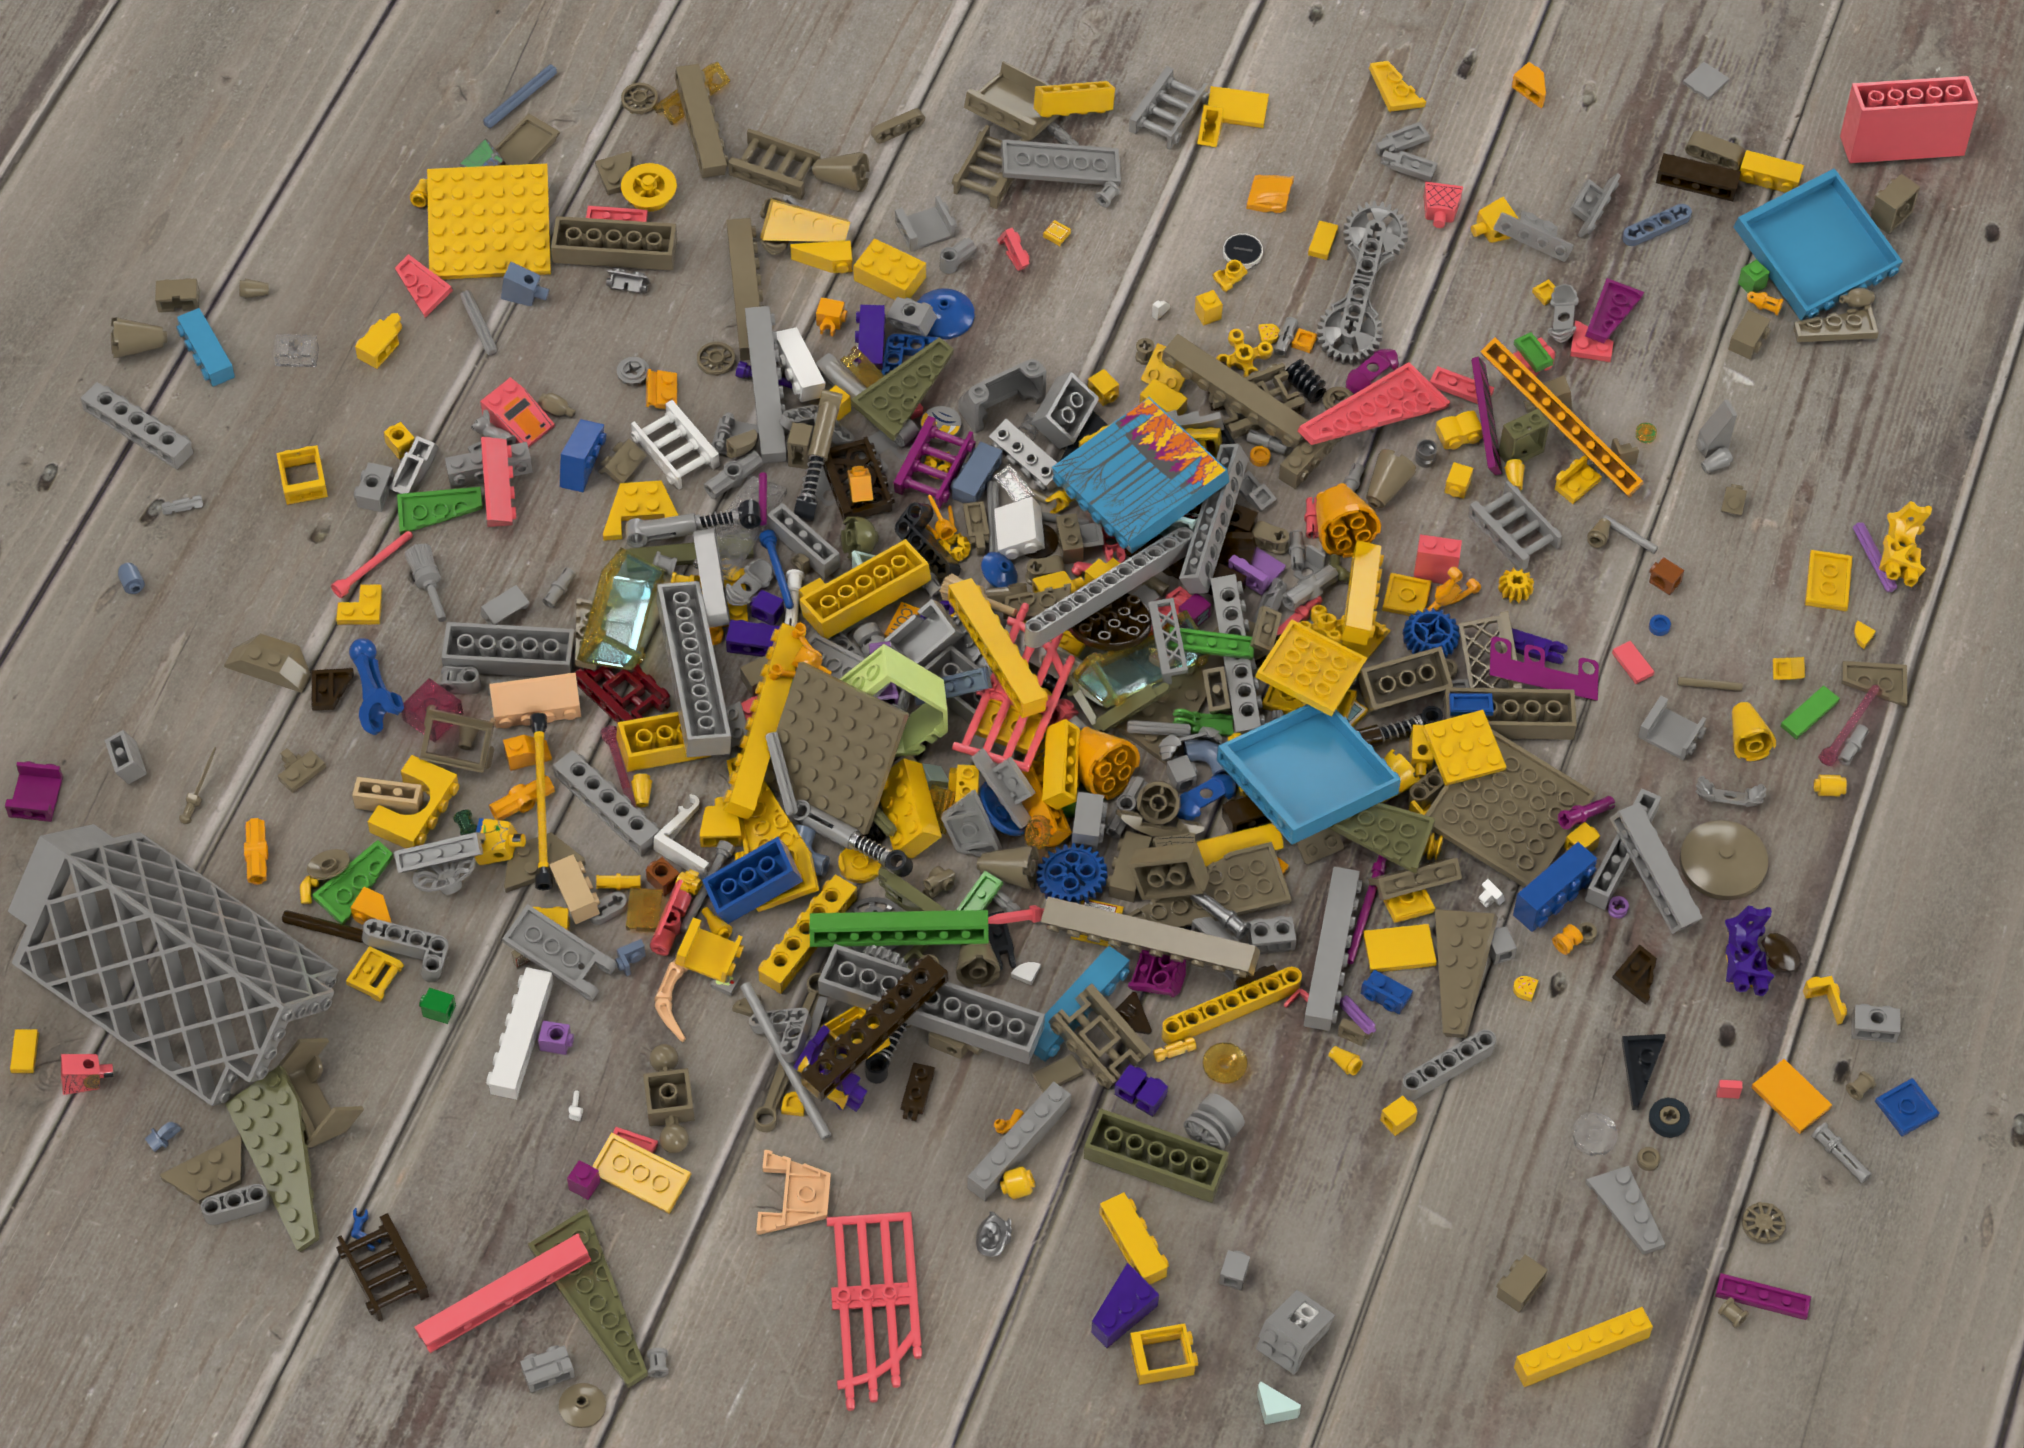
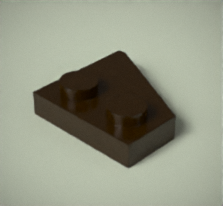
(1637, 973)

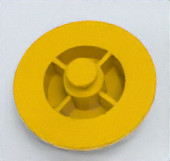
(648, 186)

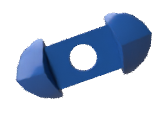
(1192, 801)

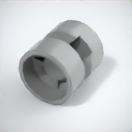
(866, 635)

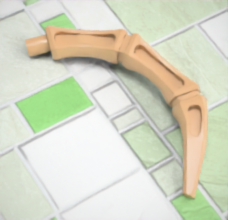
(664, 997)

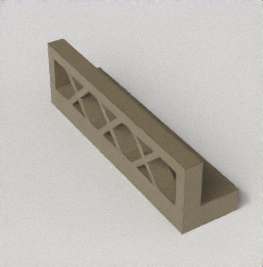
(1427, 876)

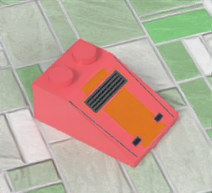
(516, 412)

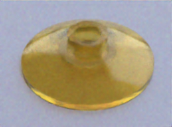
(1228, 1055)

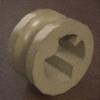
(1588, 927)

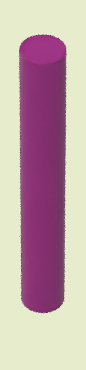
(763, 497)

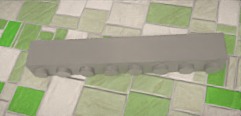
(765, 383)
(1331, 949)

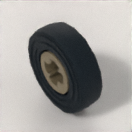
(1679, 1120)

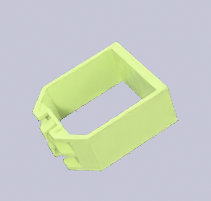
(889, 666)

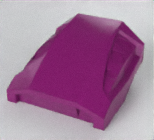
(1158, 975)

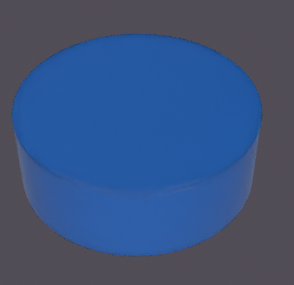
(1659, 625)

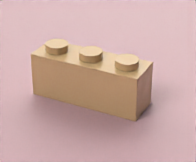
(395, 796)
(575, 888)

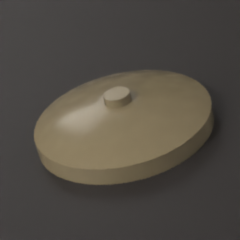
(1723, 860)

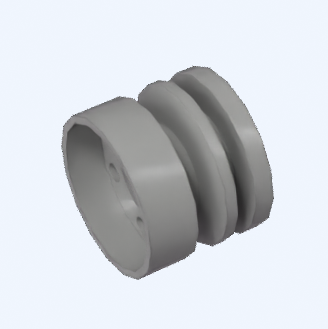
(1214, 1122)

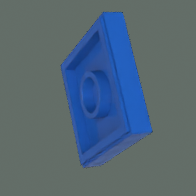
(1907, 1107)

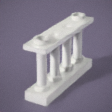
(685, 429)

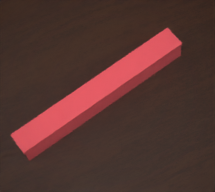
(503, 1293)

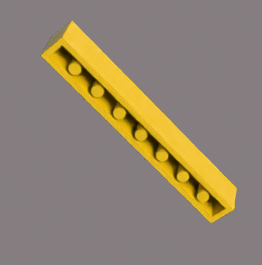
(997, 648)

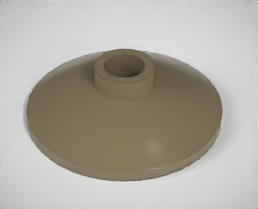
(328, 864)
(586, 1414)

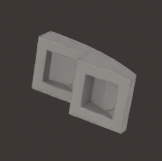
(1255, 493)

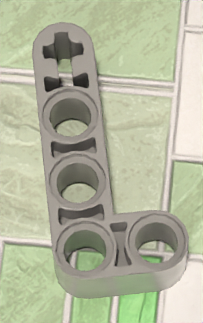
(405, 947)

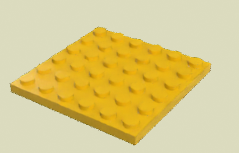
(487, 220)

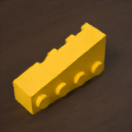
(797, 223)

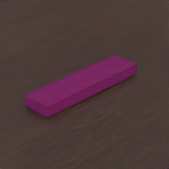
(1763, 1296)

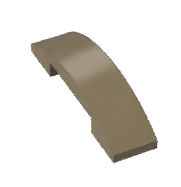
(1183, 826)

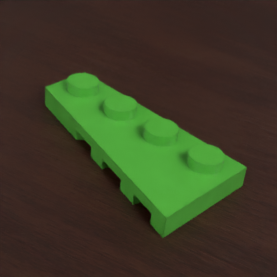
(432, 507)
(343, 889)

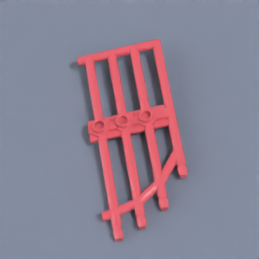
(998, 693)
(876, 1295)

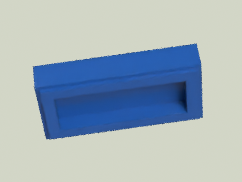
(1470, 702)

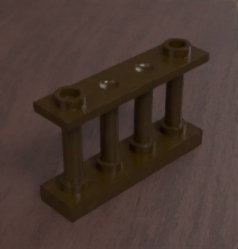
(405, 1267)

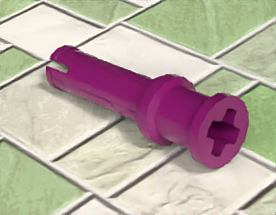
(1579, 813)

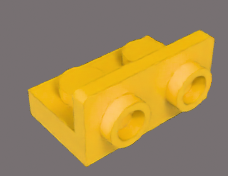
(1576, 480)

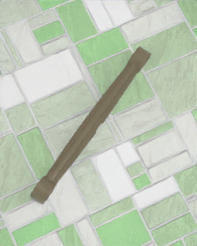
(780, 1078)

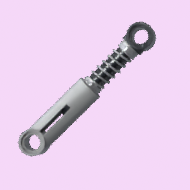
(640, 531)
(851, 838)

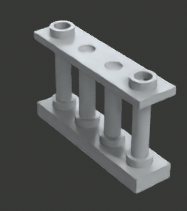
(1158, 94)
(1507, 542)

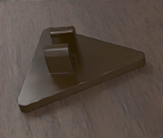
(1134, 1015)

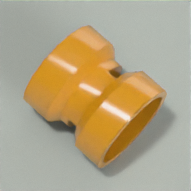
(1567, 939)

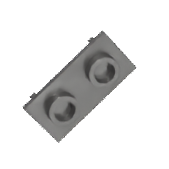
(635, 281)

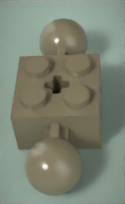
(668, 1098)

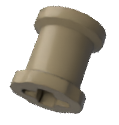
(1148, 350)
(1860, 1085)
(1733, 1312)

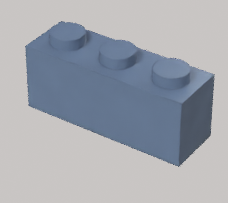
(976, 473)

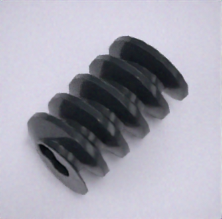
(1306, 381)

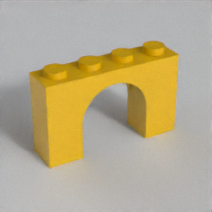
(413, 829)

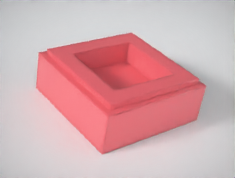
(1729, 1089)

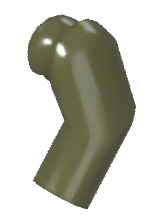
(1343, 573)

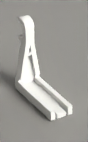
(675, 852)

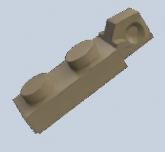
(976, 525)

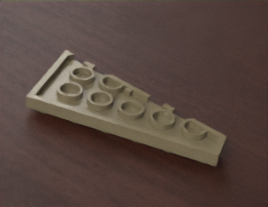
(1462, 957)

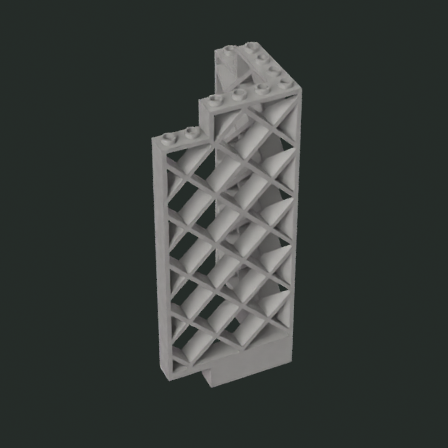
(184, 914)

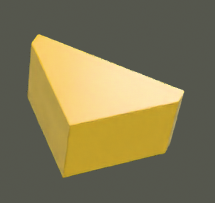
(1210, 126)

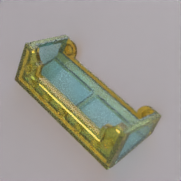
(620, 612)
(1125, 672)

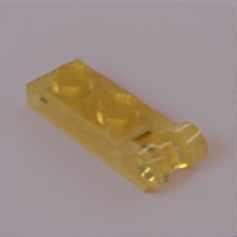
(865, 371)

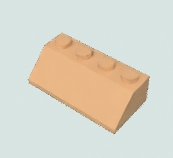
(519, 699)

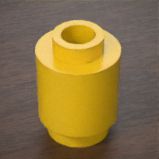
(1830, 785)

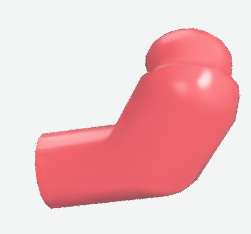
(1080, 567)

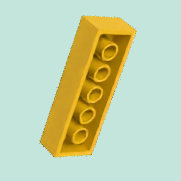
(865, 589)

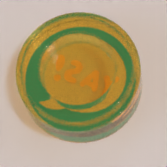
(1646, 432)

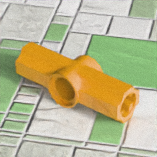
(520, 798)
(256, 851)

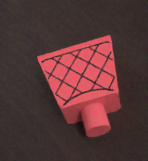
(1441, 202)

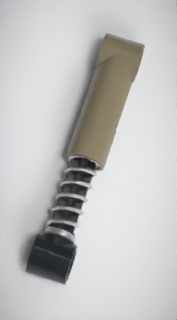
(818, 452)
(883, 1057)

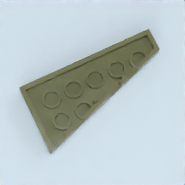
(899, 392)

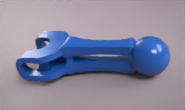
(376, 697)

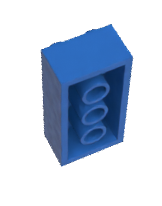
(752, 880)
(1555, 887)

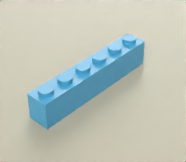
(1104, 975)

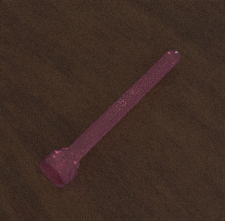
(609, 736)
(1829, 755)

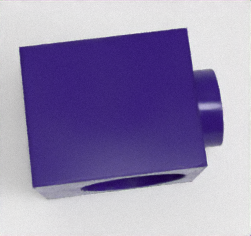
(767, 607)

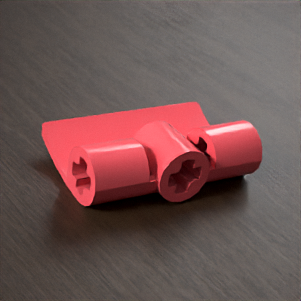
(670, 921)

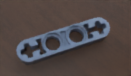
(1657, 225)

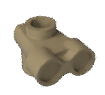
(937, 881)

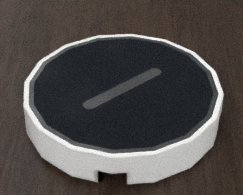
(1244, 249)

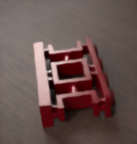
(611, 702)

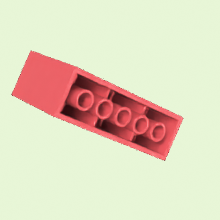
(1908, 119)

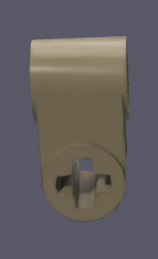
(1269, 536)
(1043, 567)

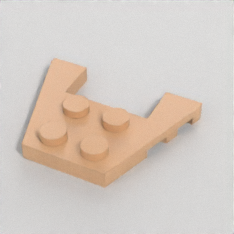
(804, 1194)

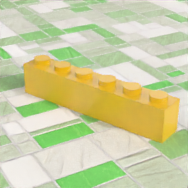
(1361, 593)
(1583, 1346)

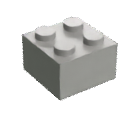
(1089, 820)

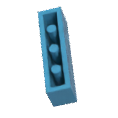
(205, 346)

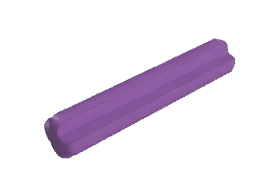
(1357, 1014)

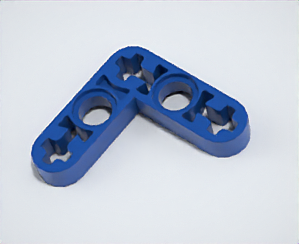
(899, 350)

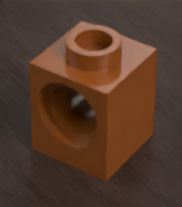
(1666, 575)
(665, 882)

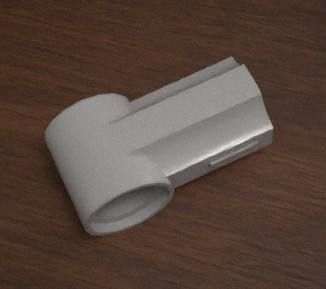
(952, 256)

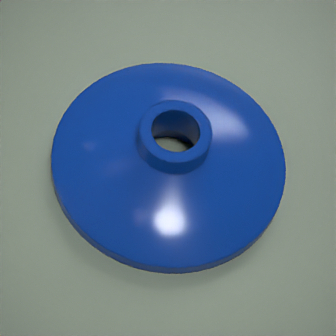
(998, 570)

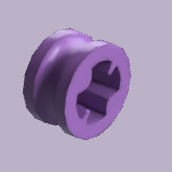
(1614, 902)

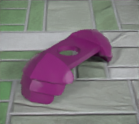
(1362, 377)

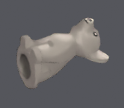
(483, 426)

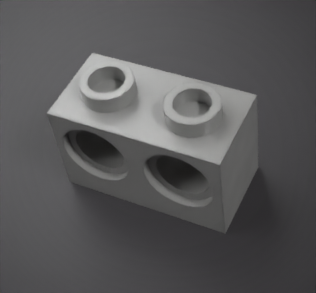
(1272, 941)

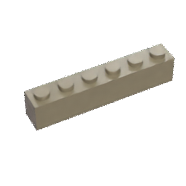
(700, 120)

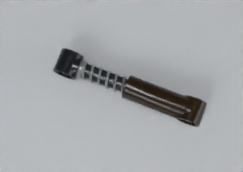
(1375, 736)

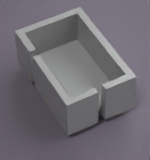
(927, 638)

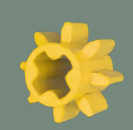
(691, 881)

